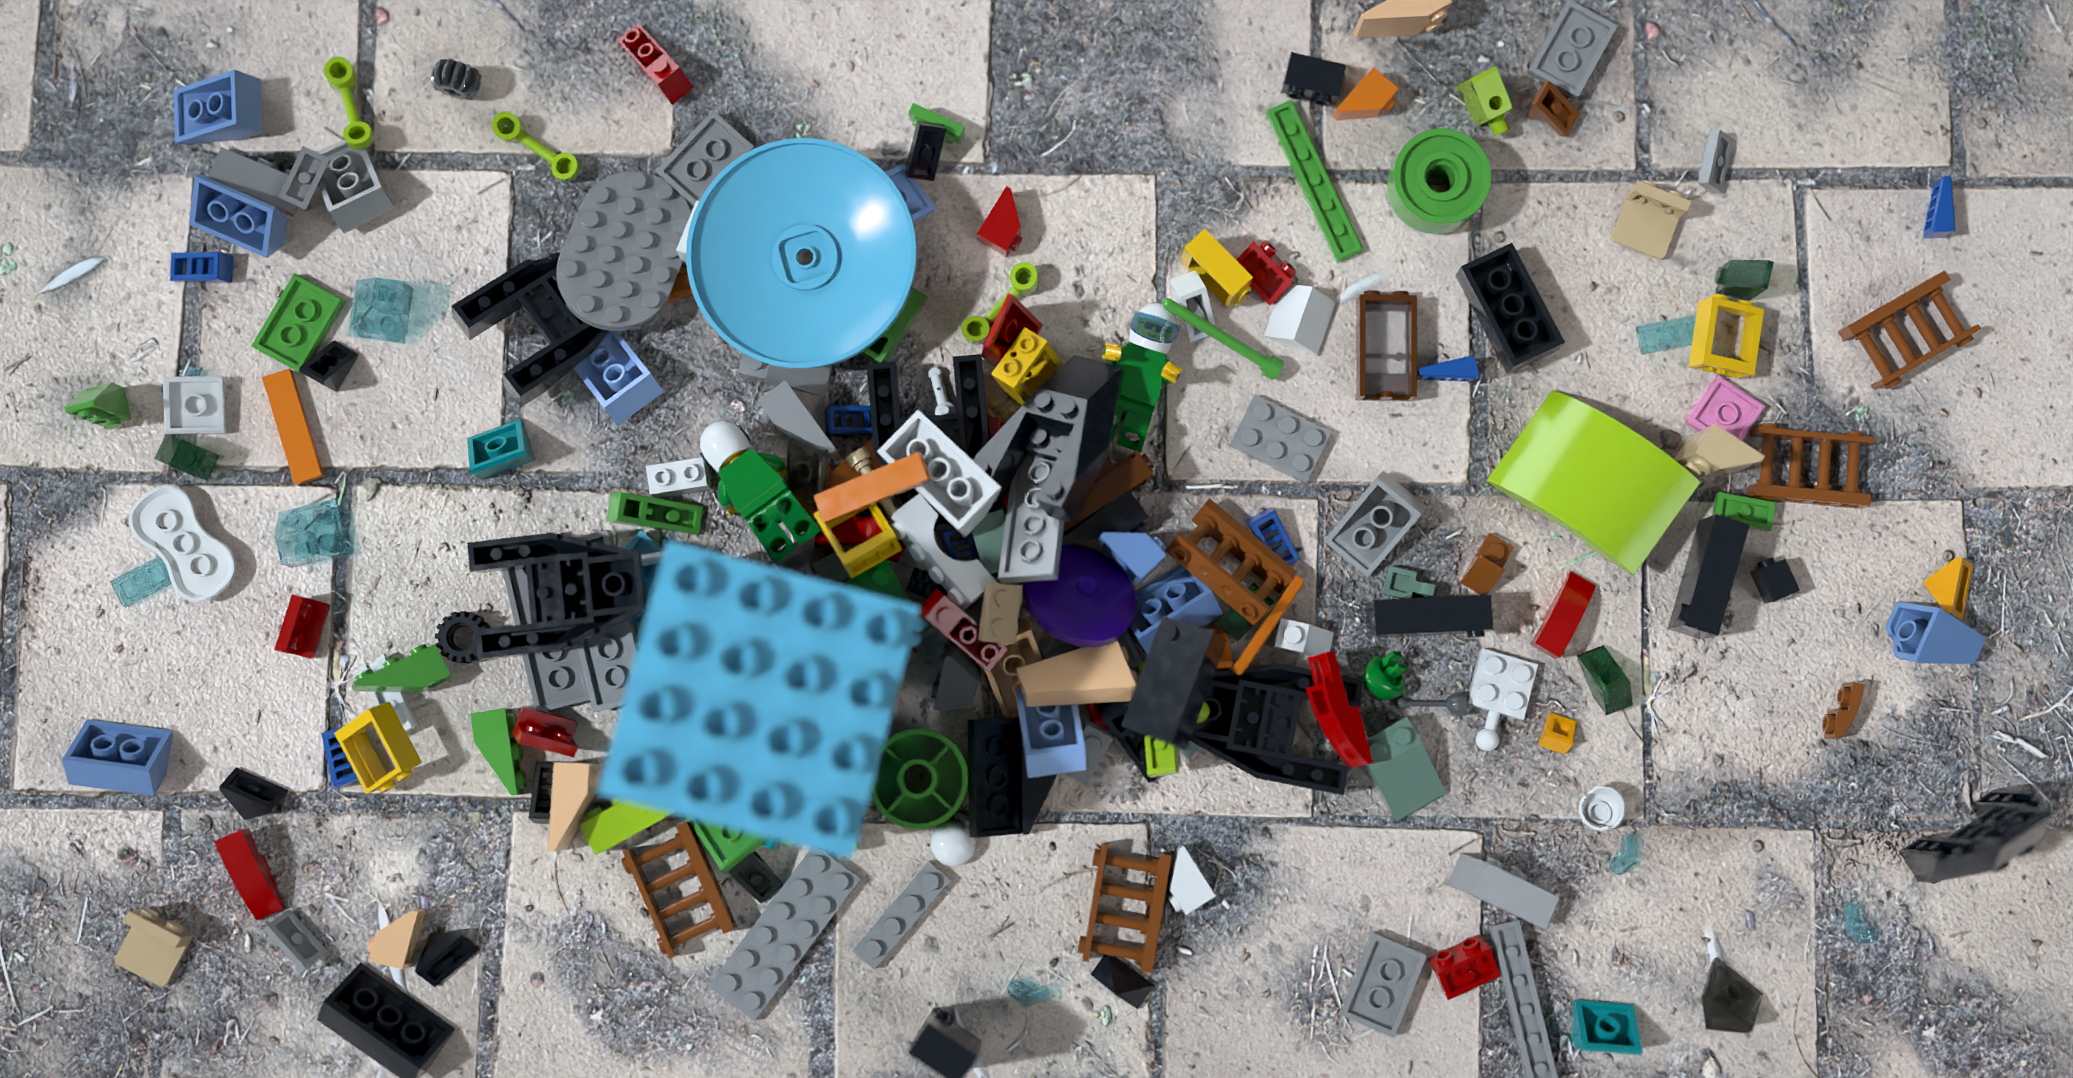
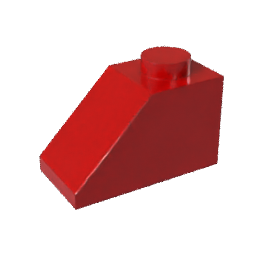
(1002, 226)

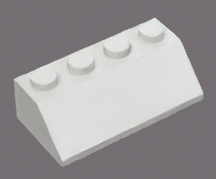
(957, 484)

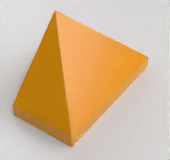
(1951, 586)

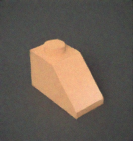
(397, 942)

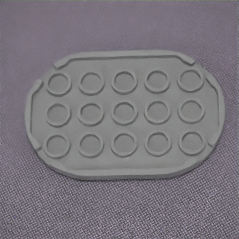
(623, 251)

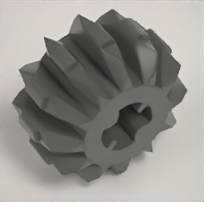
(456, 79)

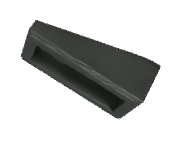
(537, 792)

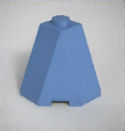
(1931, 636)

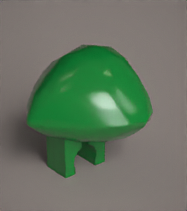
(1384, 677)

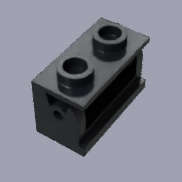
(1313, 79)

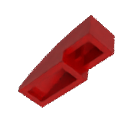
(1563, 616)
(250, 873)

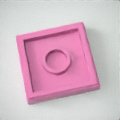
(1726, 407)

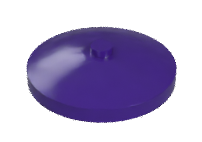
(1087, 602)

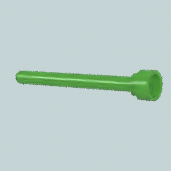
(1268, 365)

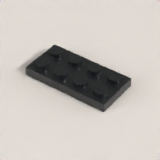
(995, 777)

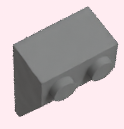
(353, 187)
(803, 380)
(789, 415)
(1375, 523)

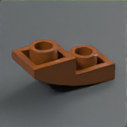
(1839, 720)

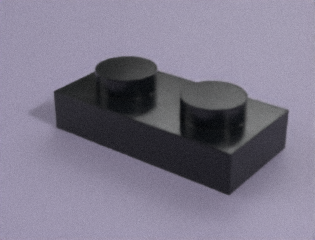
(925, 150)

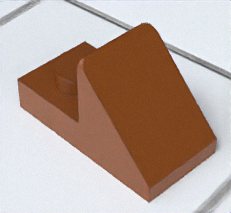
(1554, 109)
(1487, 565)

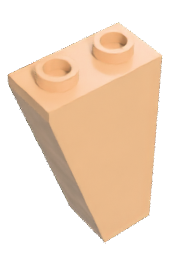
(1079, 677)

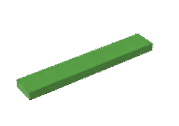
(1314, 181)

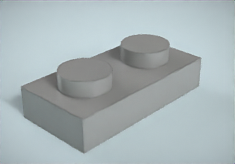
(1715, 161)
(304, 178)
(1096, 743)
(295, 940)

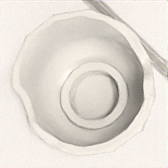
(1602, 808)
(952, 843)

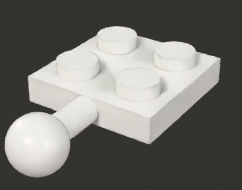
(1502, 688)

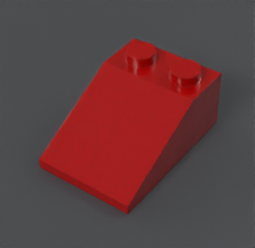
(1006, 328)

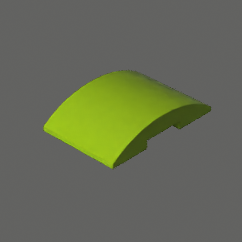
(1595, 479)

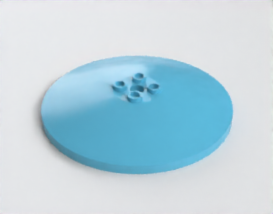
(793, 201)

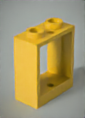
(1217, 269)
(1704, 333)
(1033, 358)
(868, 553)
(364, 758)

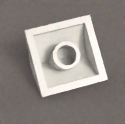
(1300, 318)

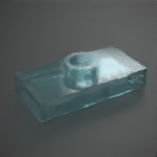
(1665, 335)
(141, 582)

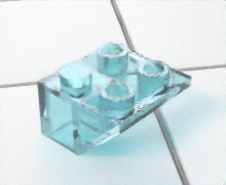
(380, 310)
(310, 534)

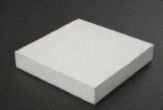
(194, 405)

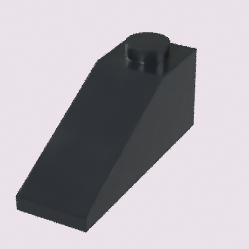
(1118, 516)
(1133, 743)
(1034, 795)

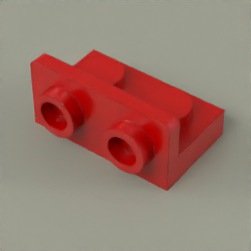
(1269, 273)
(302, 626)
(546, 731)
(1464, 966)

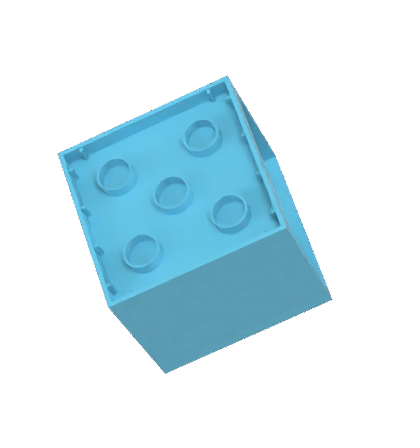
(759, 700)

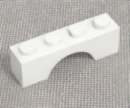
(961, 579)

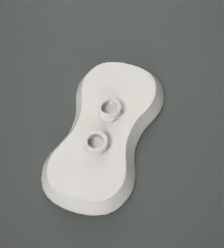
(194, 559)

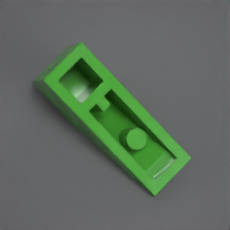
(654, 513)

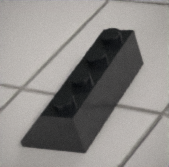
(385, 1023)

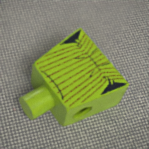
(1486, 100)

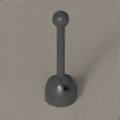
(1455, 703)

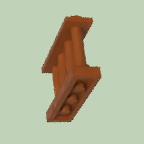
(1908, 303)
(1793, 490)
(1241, 544)
(708, 892)
(1148, 925)

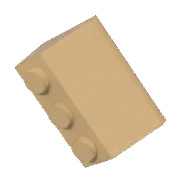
(1715, 453)

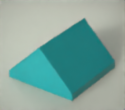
(499, 450)
(1605, 1027)

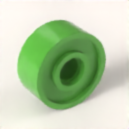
(1454, 160)
(948, 784)

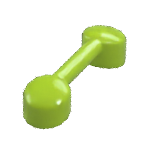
(342, 79)
(563, 166)
(977, 328)

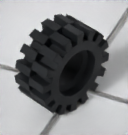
(923, 585)
(447, 631)

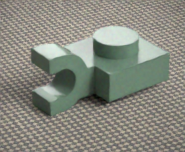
(1401, 584)

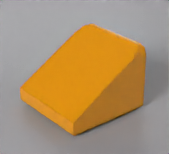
(1558, 733)

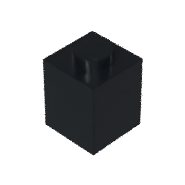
(1774, 580)

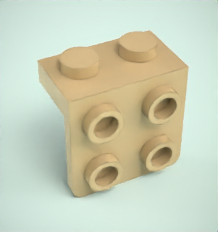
(1649, 219)
(1000, 612)
(152, 946)

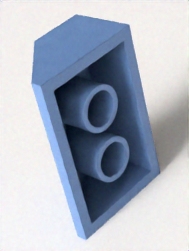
(237, 217)
(1134, 553)
(1174, 596)
(118, 757)

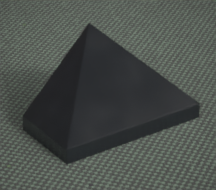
(251, 794)
(443, 955)
(1122, 980)

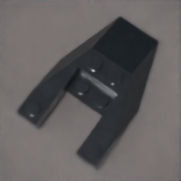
(535, 289)
(1065, 423)
(965, 428)
(572, 590)
(1256, 722)
(2004, 827)

